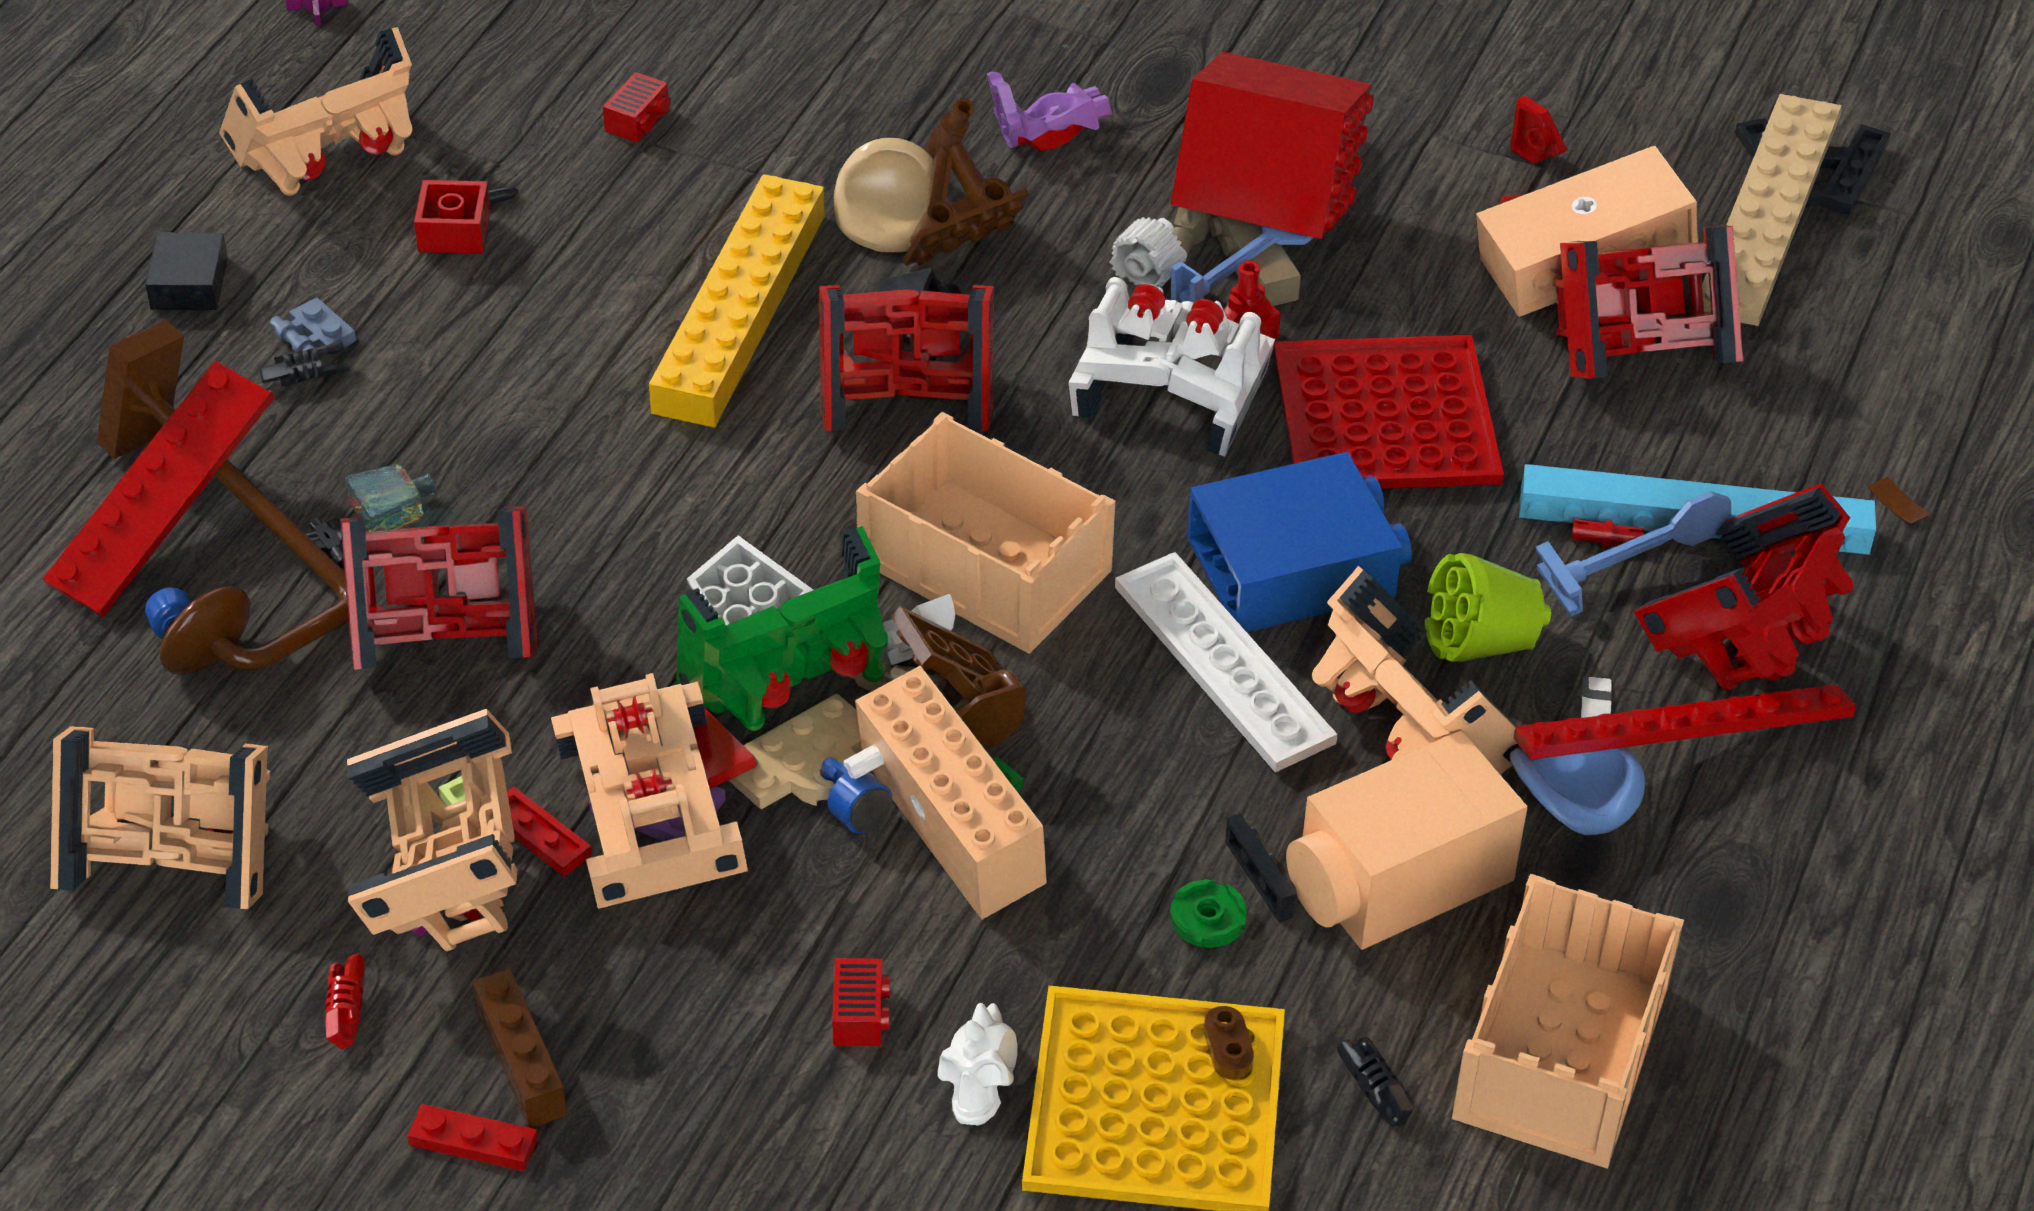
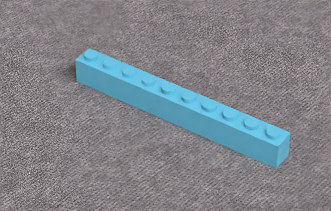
(1654, 502)

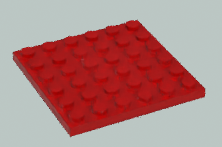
(1396, 404)

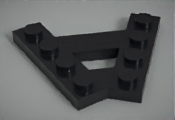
(1852, 164)

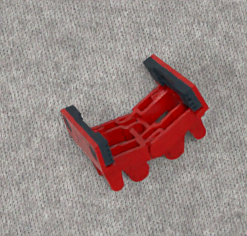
(1603, 290)
(878, 329)
(411, 578)
(1767, 602)

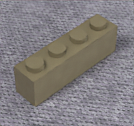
(1276, 269)

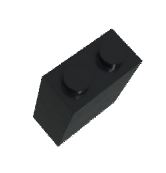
(186, 271)

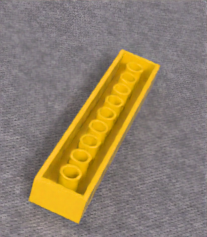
(737, 301)

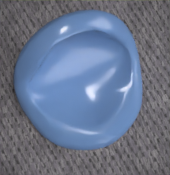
(1585, 790)

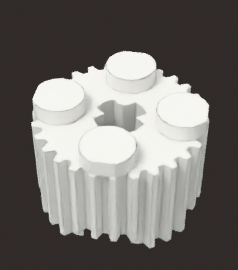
(1147, 252)

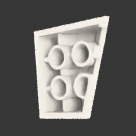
(744, 582)

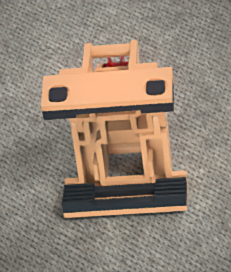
(469, 858)

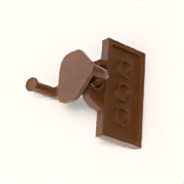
(991, 696)

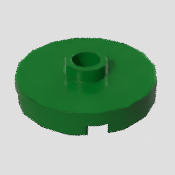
(1204, 898)

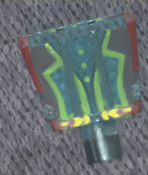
(388, 497)

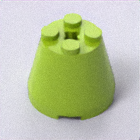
(1482, 609)

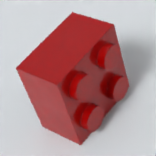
(452, 216)

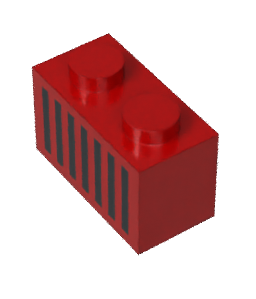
(636, 107)
(858, 1002)

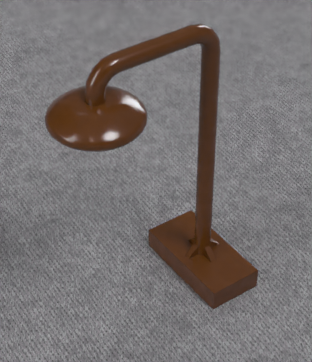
(133, 410)

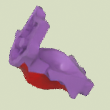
(1051, 119)

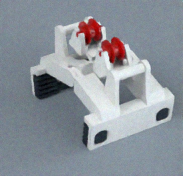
(1195, 332)

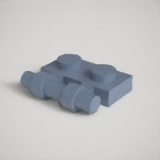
(317, 323)

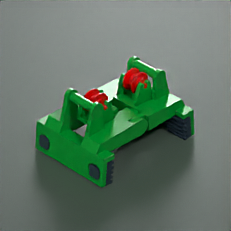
(774, 649)

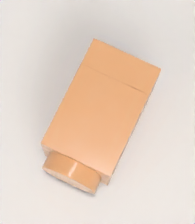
(1407, 841)

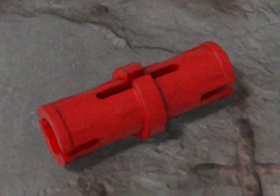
(1604, 533)

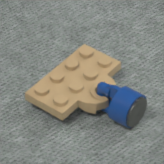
(808, 761)

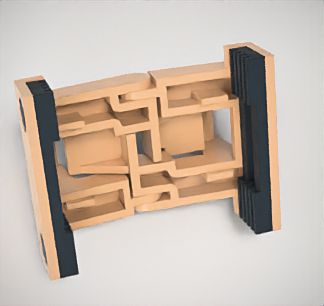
(139, 786)

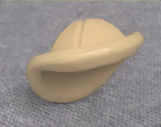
(883, 193)

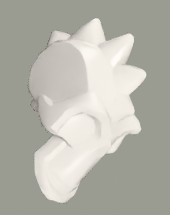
(978, 1062)

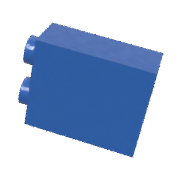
(1291, 538)

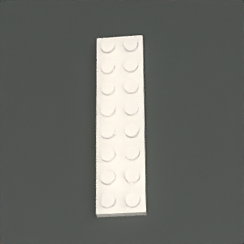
(1226, 662)

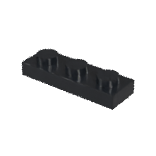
(1260, 867)

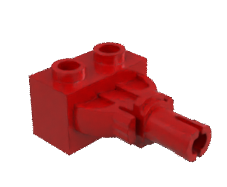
(1250, 297)

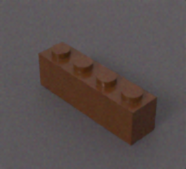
(519, 1048)

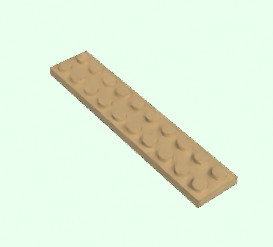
(1775, 197)

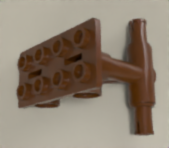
(986, 202)

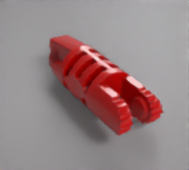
(344, 1001)

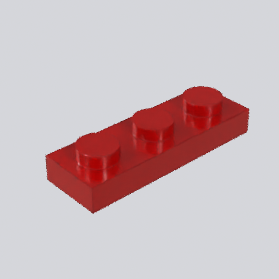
(546, 835)
(472, 1137)

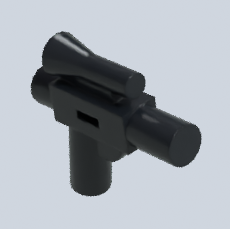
(328, 538)

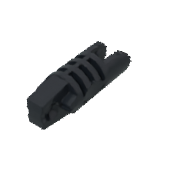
(303, 365)
(1376, 1079)

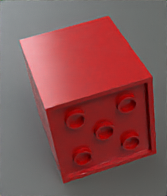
(1271, 144)

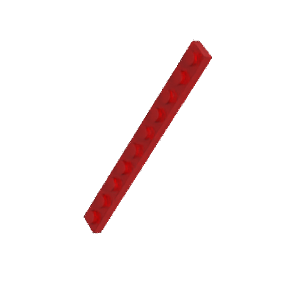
(1683, 721)

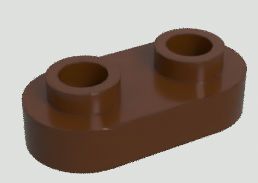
(1228, 1038)

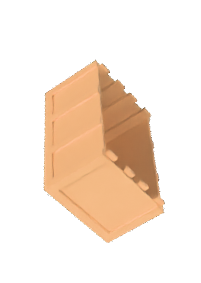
(989, 530)
(1567, 1021)

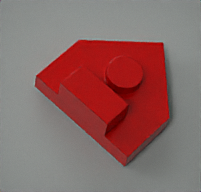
(1535, 132)

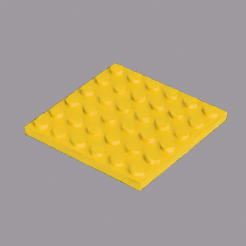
(1140, 1112)

